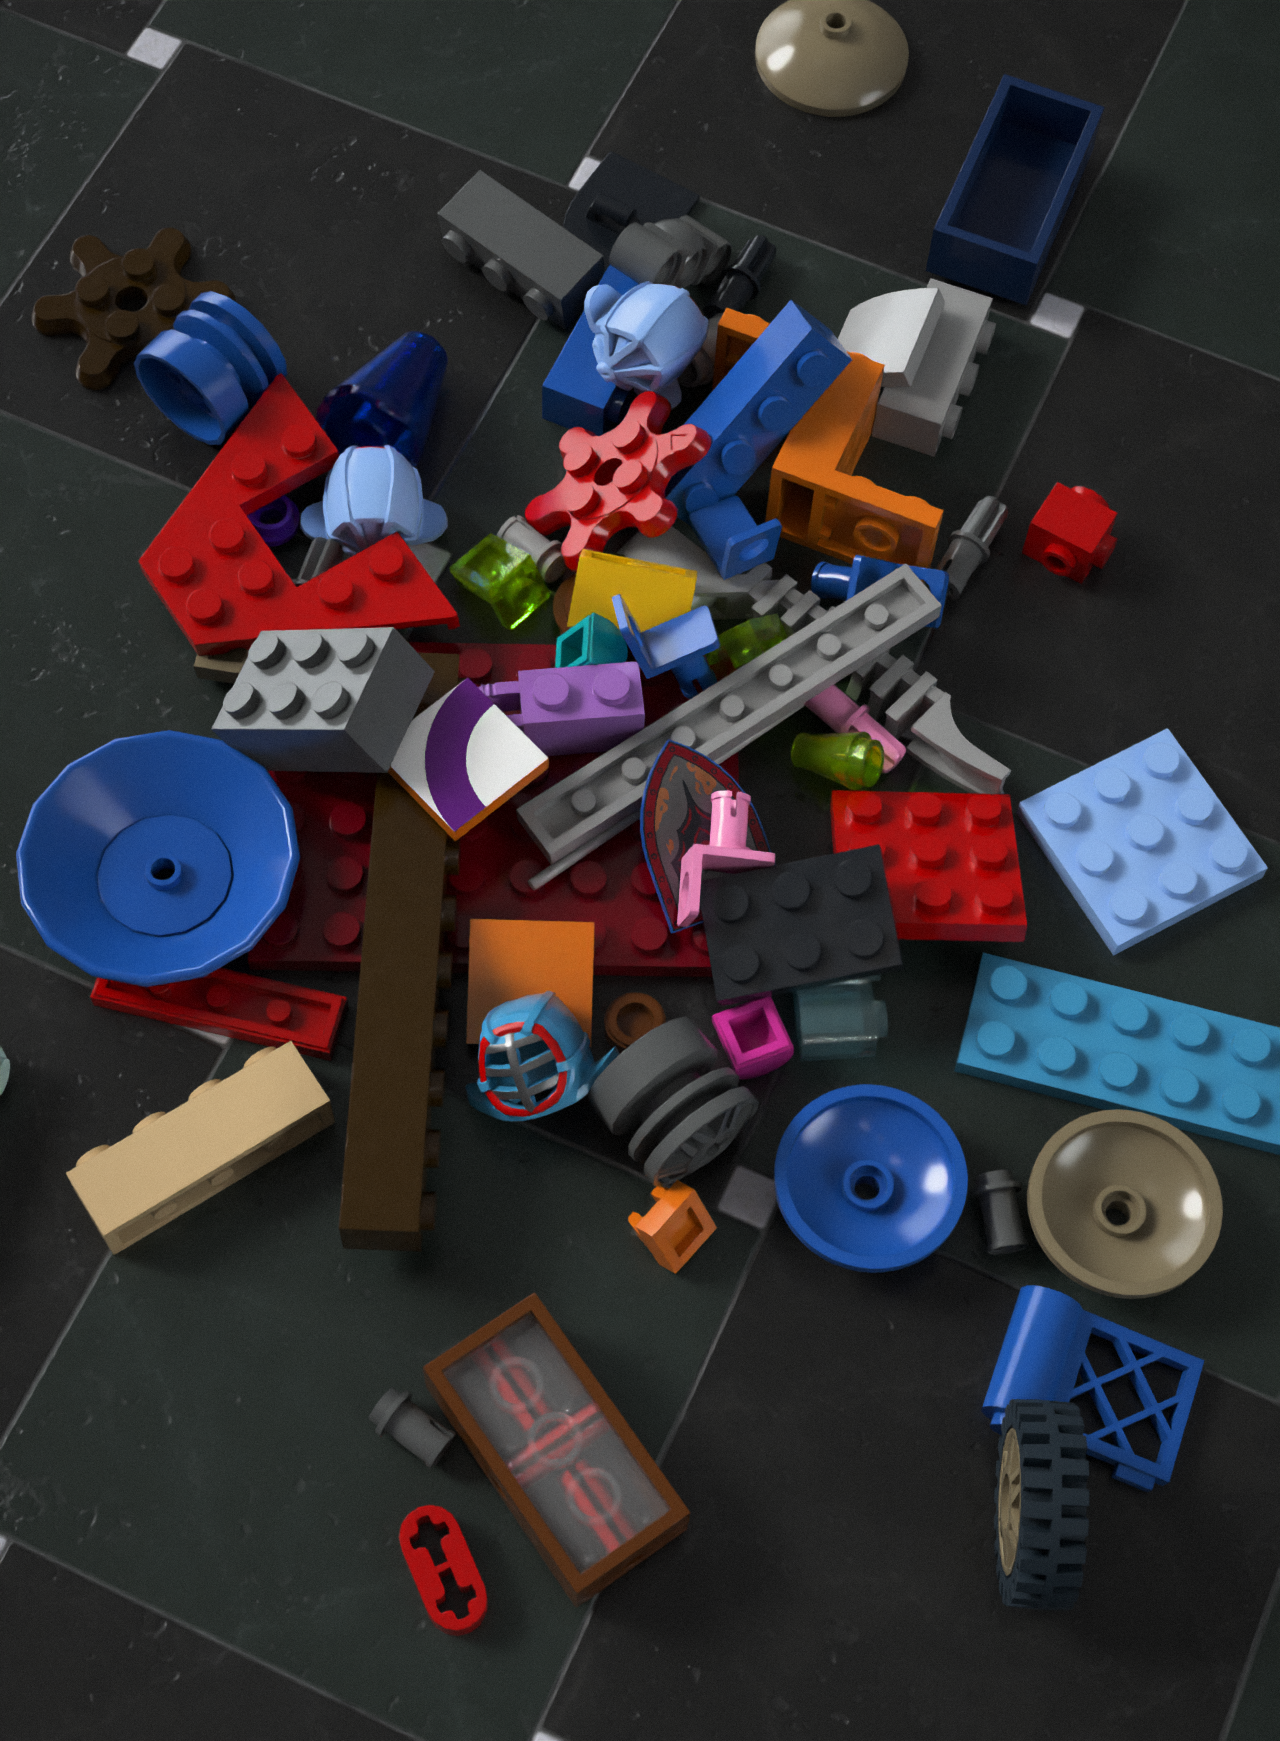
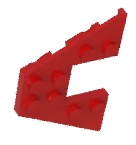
(226, 580)

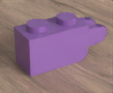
(574, 706)

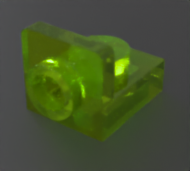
(503, 578)
(748, 640)

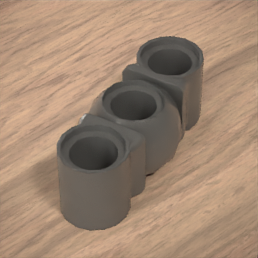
(671, 252)

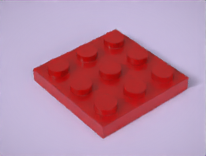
(944, 859)

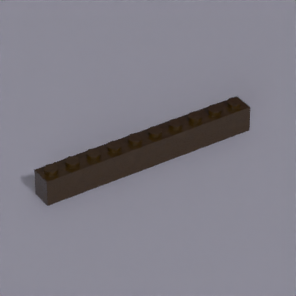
(400, 1014)

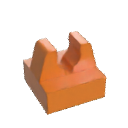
(673, 1225)

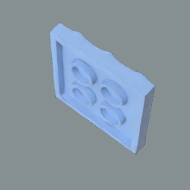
(1141, 841)

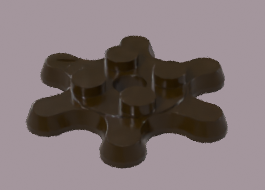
(93, 307)

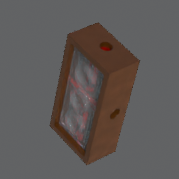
(556, 1449)

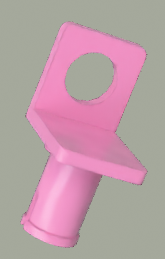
(724, 853)

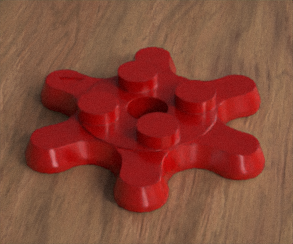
(636, 495)

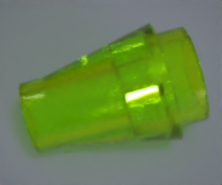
(845, 758)

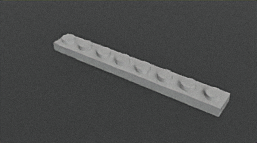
(731, 709)

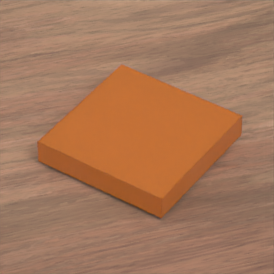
(529, 959)

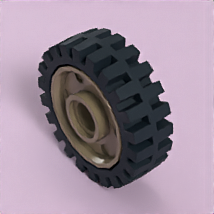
(1041, 1504)

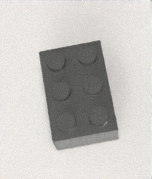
(324, 699)

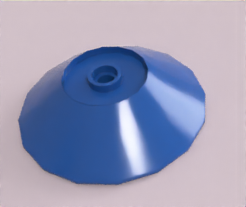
(145, 809)

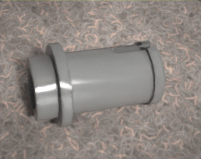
(544, 553)

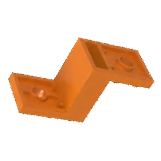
(813, 472)

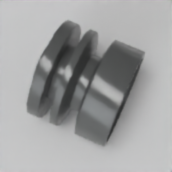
(672, 1101)

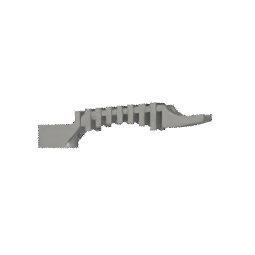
(891, 681)

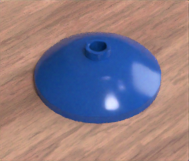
(876, 1140)

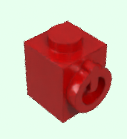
(1071, 532)

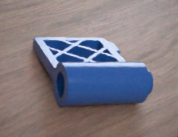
(1042, 1362)

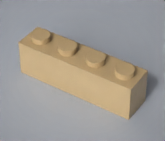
(200, 1146)

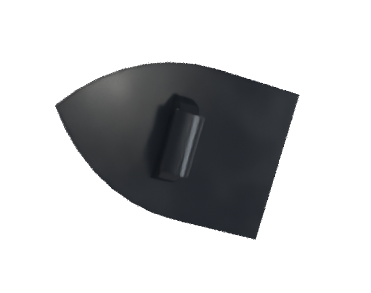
(620, 195)

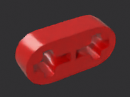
(458, 1563)

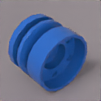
(210, 367)

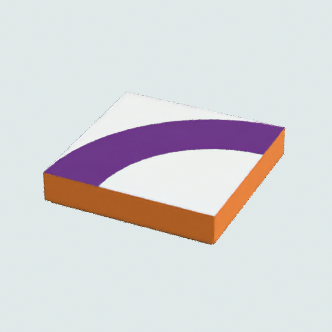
(464, 759)

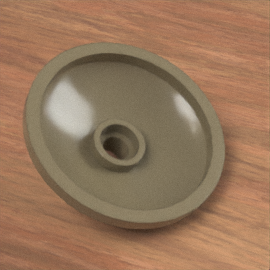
(831, 55)
(1147, 1174)

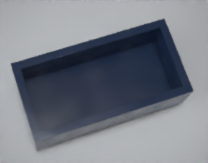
(1014, 189)

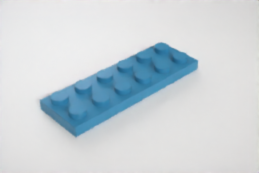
(1124, 1052)

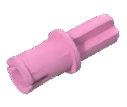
(846, 716)

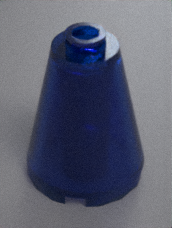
(388, 398)

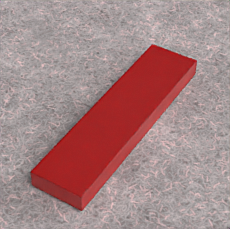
(236, 1008)

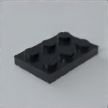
(800, 925)

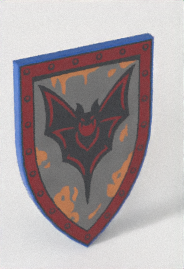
(678, 814)

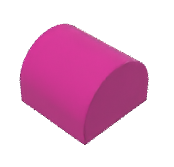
(753, 1037)

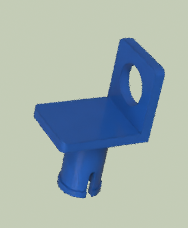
(733, 537)
(845, 581)
(673, 646)

